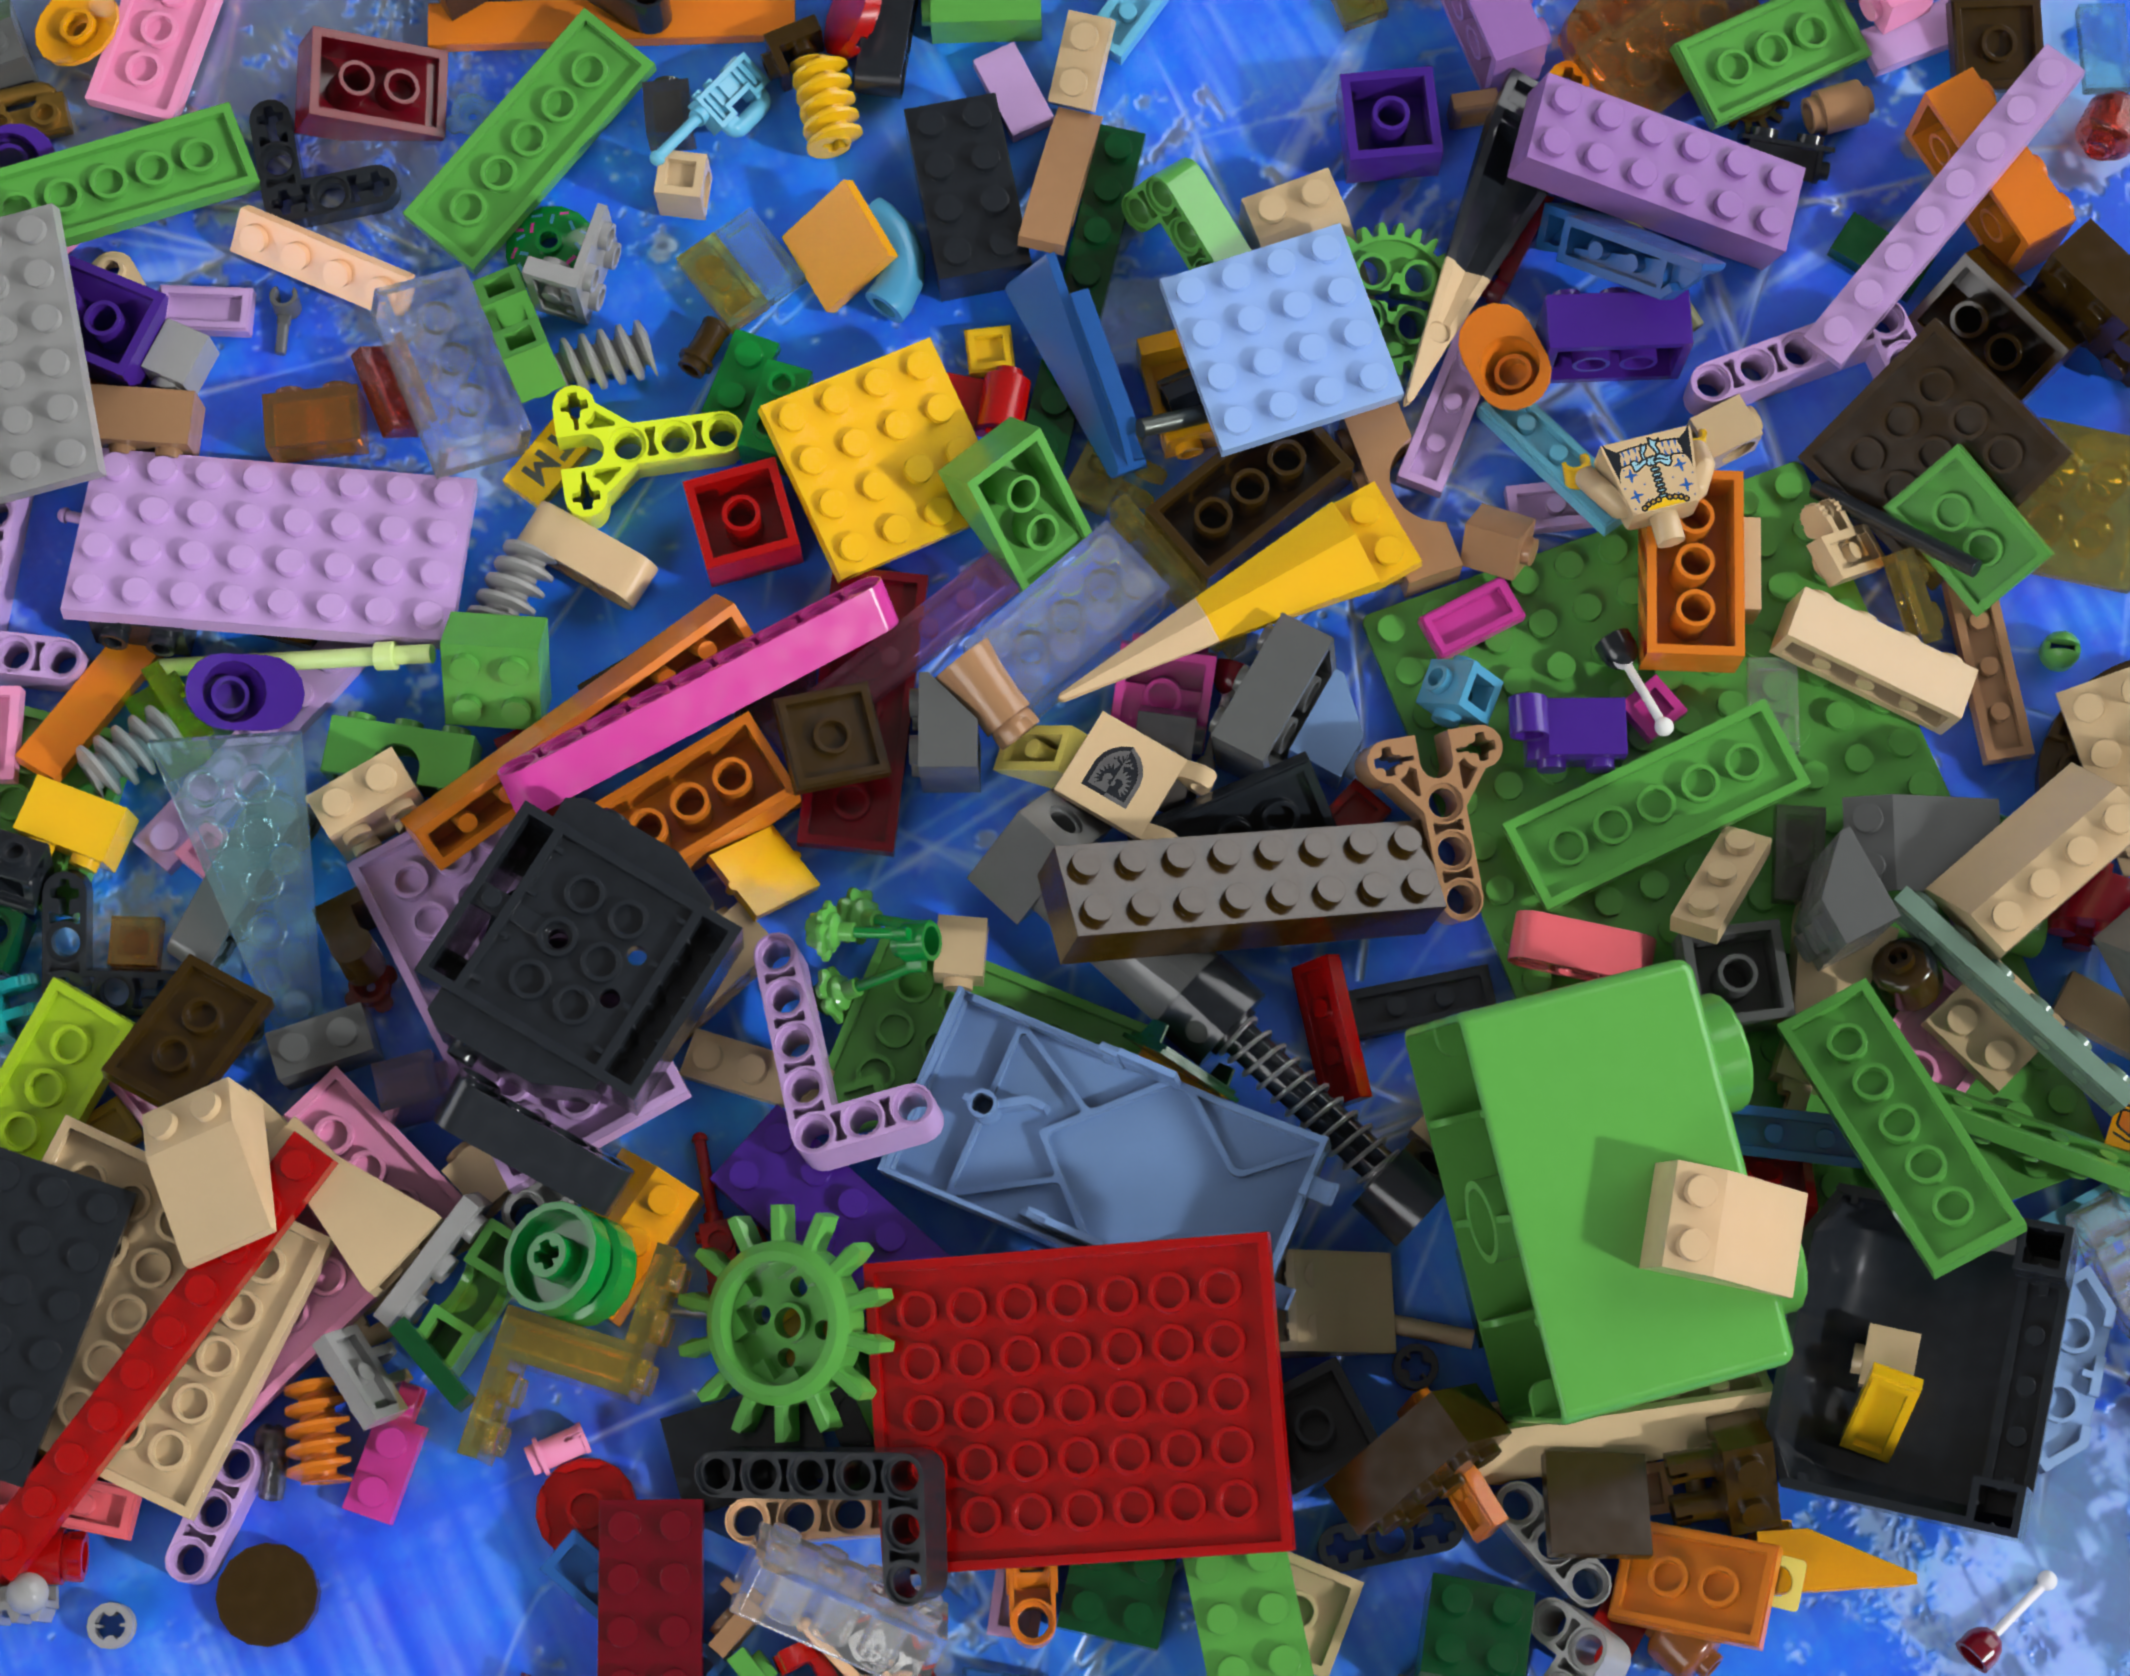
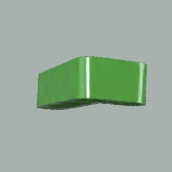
(1188, 212)

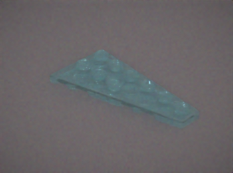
(252, 835)

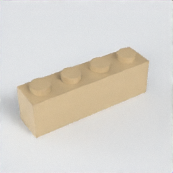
(1874, 660)

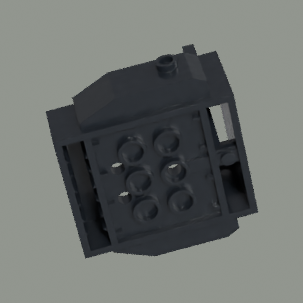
(538, 1007)

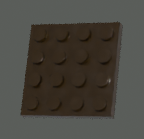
(1921, 409)

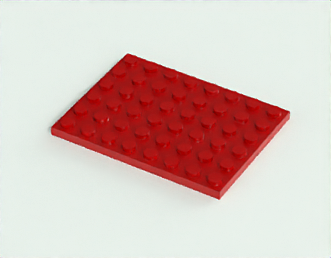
(1091, 1399)

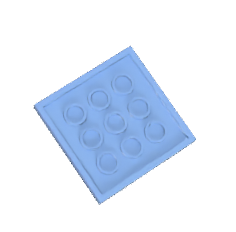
(1281, 340)

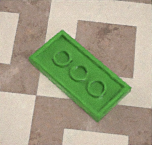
(1767, 55)

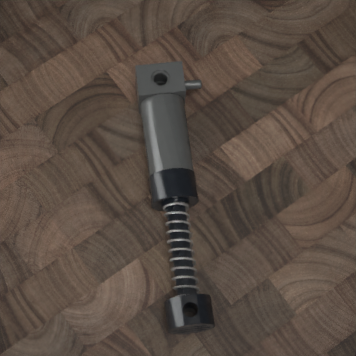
(1213, 1013)

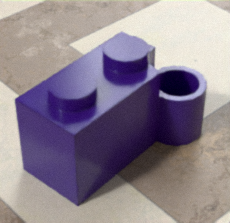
(1569, 732)

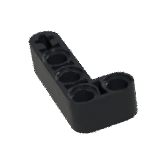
(531, 1143)

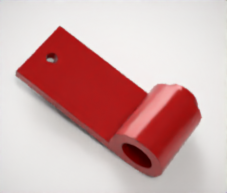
(994, 398)

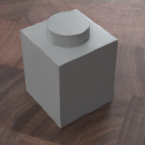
(179, 358)

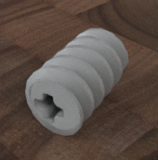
(606, 357)
(514, 580)
(126, 751)

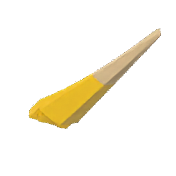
(1320, 562)

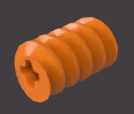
(316, 1432)

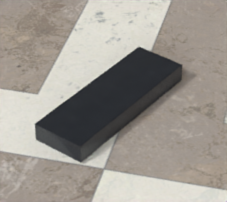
(1415, 1001)

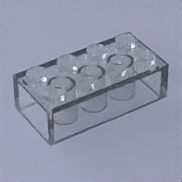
(450, 372)
(1074, 616)
(836, 1605)

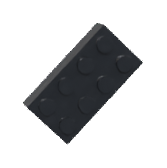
(967, 195)

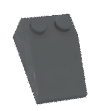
(1917, 836)

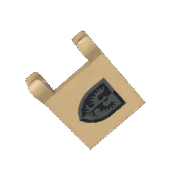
(1127, 777)

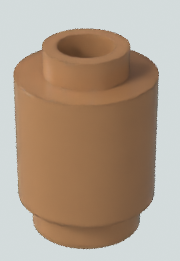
(1837, 107)

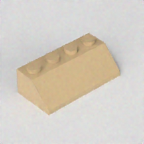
(2035, 859)

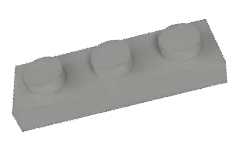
(435, 1260)

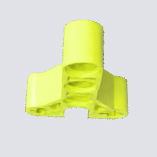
(609, 432)

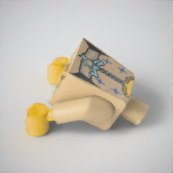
(1648, 480)

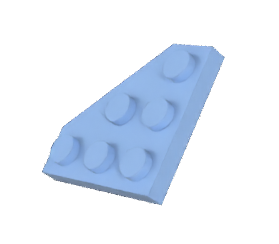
(2078, 1370)

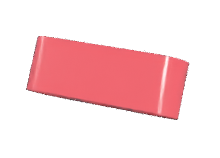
(1576, 946)

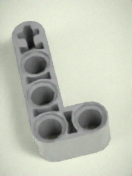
(1578, 1641)

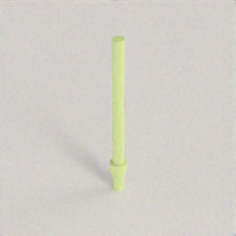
(383, 656)

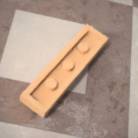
(312, 257)

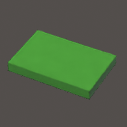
(1971, 513)

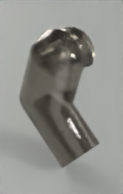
(274, 1465)

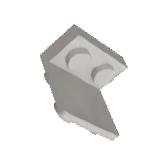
(576, 290)

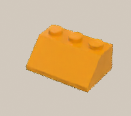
(651, 1211)

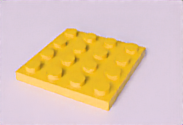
(870, 457)

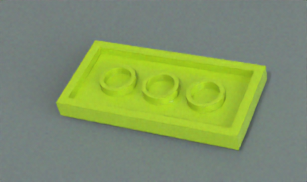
(56, 1067)

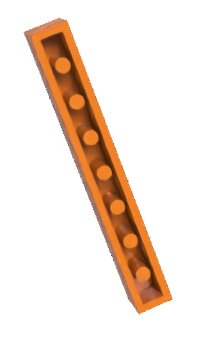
(477, 802)

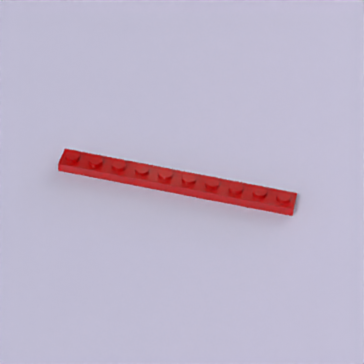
(148, 1368)

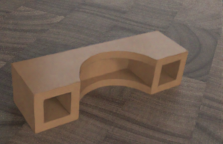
(1375, 445)

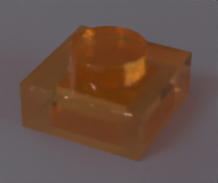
(136, 942)

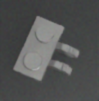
(361, 1377)

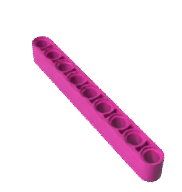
(699, 695)

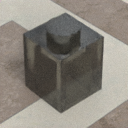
(667, 110)

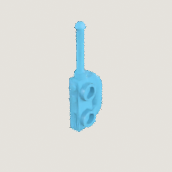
(714, 105)

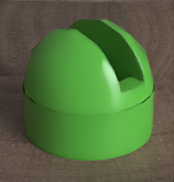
(2059, 658)

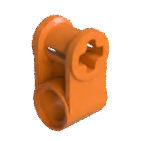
(1032, 1592)

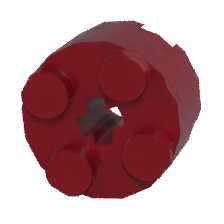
(2090, 910)

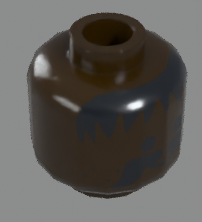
(1907, 974)

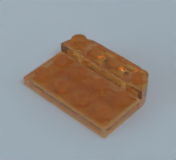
(1628, 42)

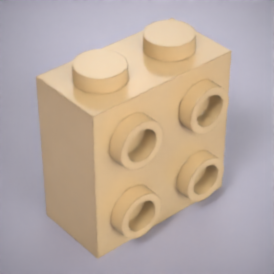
(366, 804)

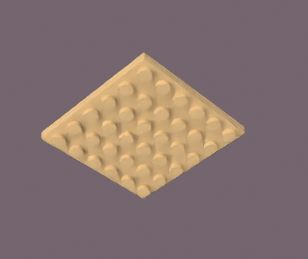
(199, 1415)

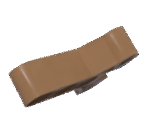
(1456, 782)

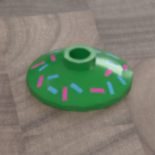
(543, 224)

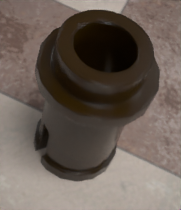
(698, 357)

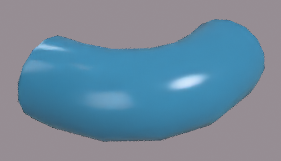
(902, 280)

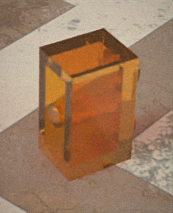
(315, 422)

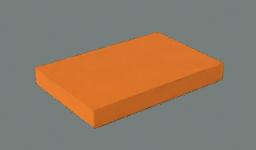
(1699, 1586)

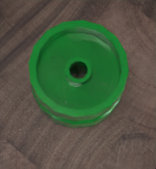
(570, 1264)

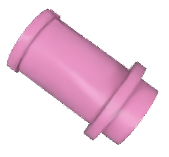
(557, 1449)

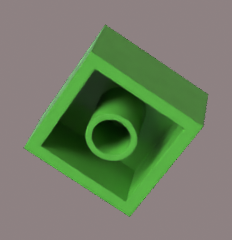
(495, 670)

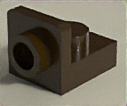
(788, 44)

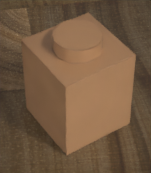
(1499, 542)

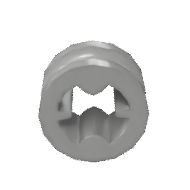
(111, 1641)

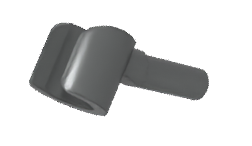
(285, 313)

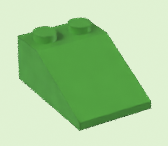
(1016, 500)

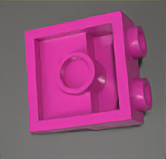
(1176, 685)

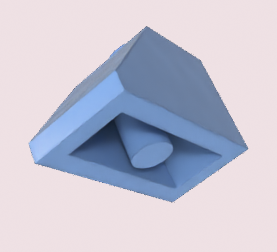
(1331, 733)

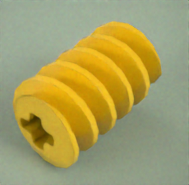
(825, 104)

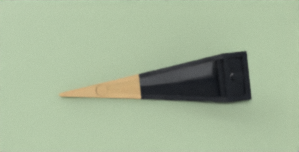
(1485, 229)

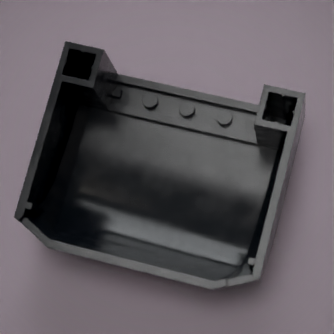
(1983, 1356)

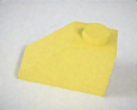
(1041, 754)

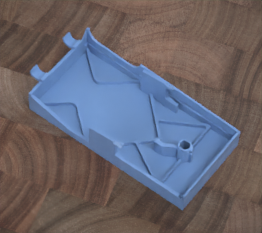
(1099, 1142)

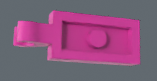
(388, 1461)

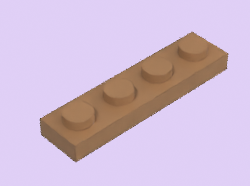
(1996, 694)

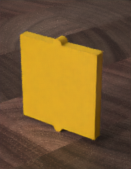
(763, 872)

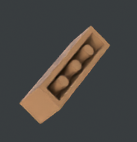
(149, 419)

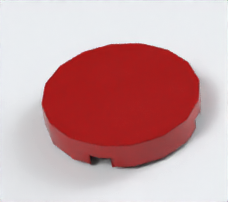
(847, 23)
(573, 1495)

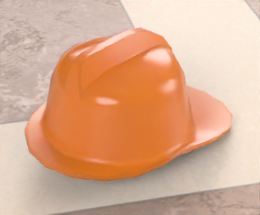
(1504, 357)

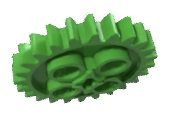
(1392, 258)

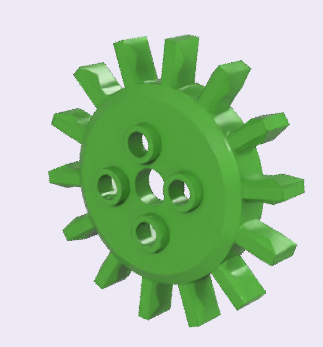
(755, 1352)

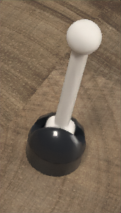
(1618, 652)

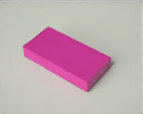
(1471, 618)

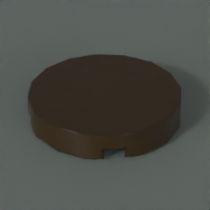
(268, 1595)

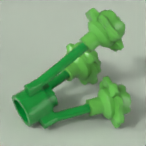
(854, 921)

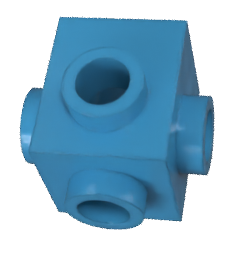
(1459, 692)

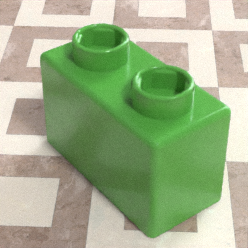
(1547, 1167)

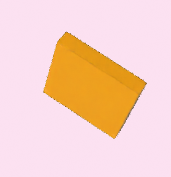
(839, 246)

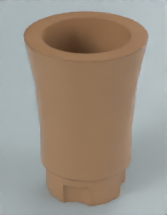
(989, 694)

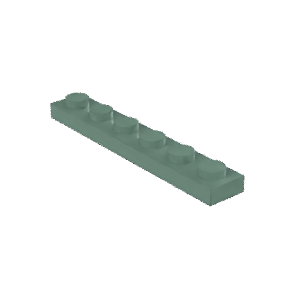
(2022, 1011)

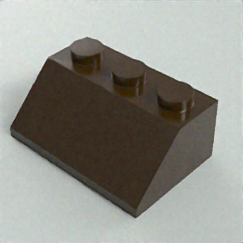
(2000, 321)

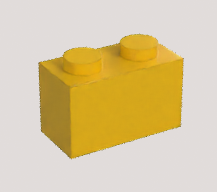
(76, 824)

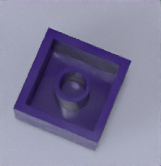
(1389, 124)

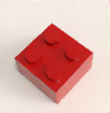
(743, 522)

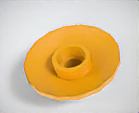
(75, 30)

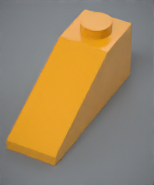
(1831, 1563)

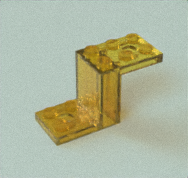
(574, 1356)

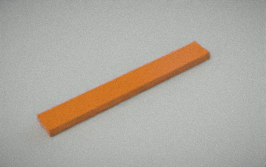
(540, 22)

